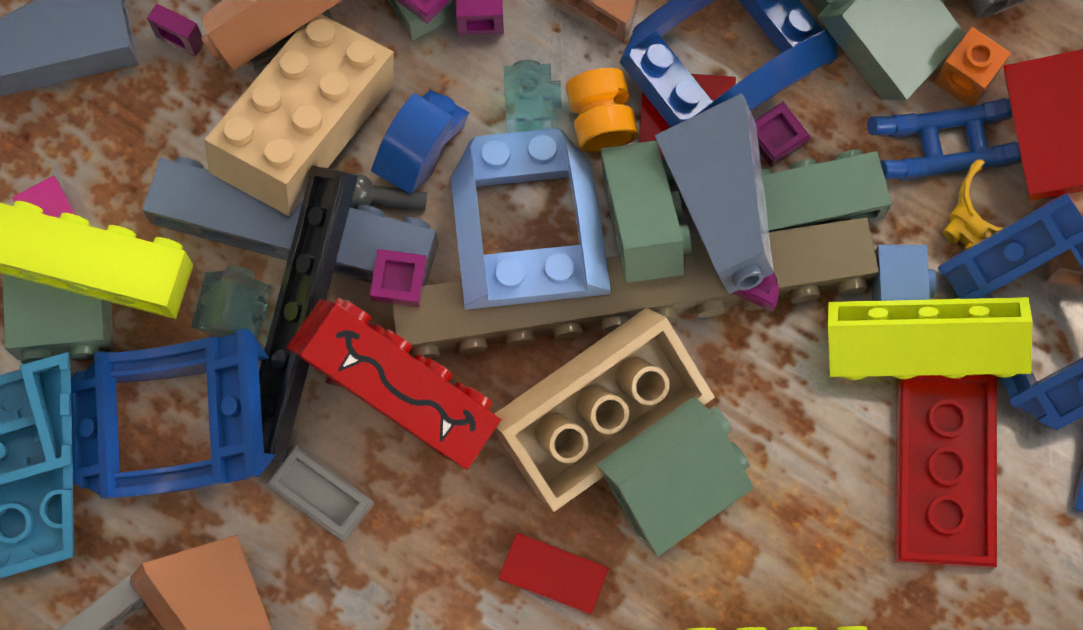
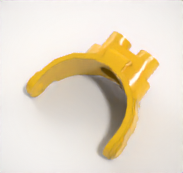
(965, 222)

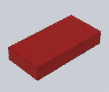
(553, 574)

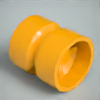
(603, 117)

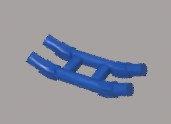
(928, 125)

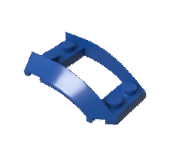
(679, 95)
(1007, 256)
(232, 409)

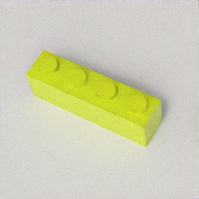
(93, 260)
(930, 338)

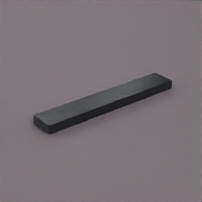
(303, 285)

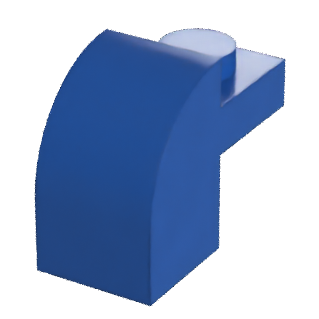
(417, 138)

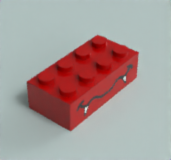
(400, 387)

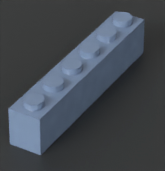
(202, 205)

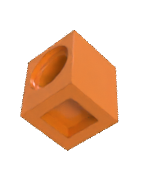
(972, 67)

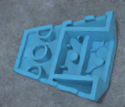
(36, 466)

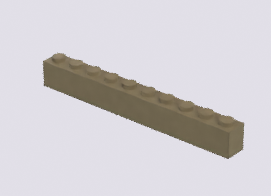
(803, 260)

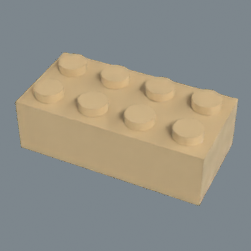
(300, 112)
(598, 406)

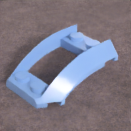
(535, 273)

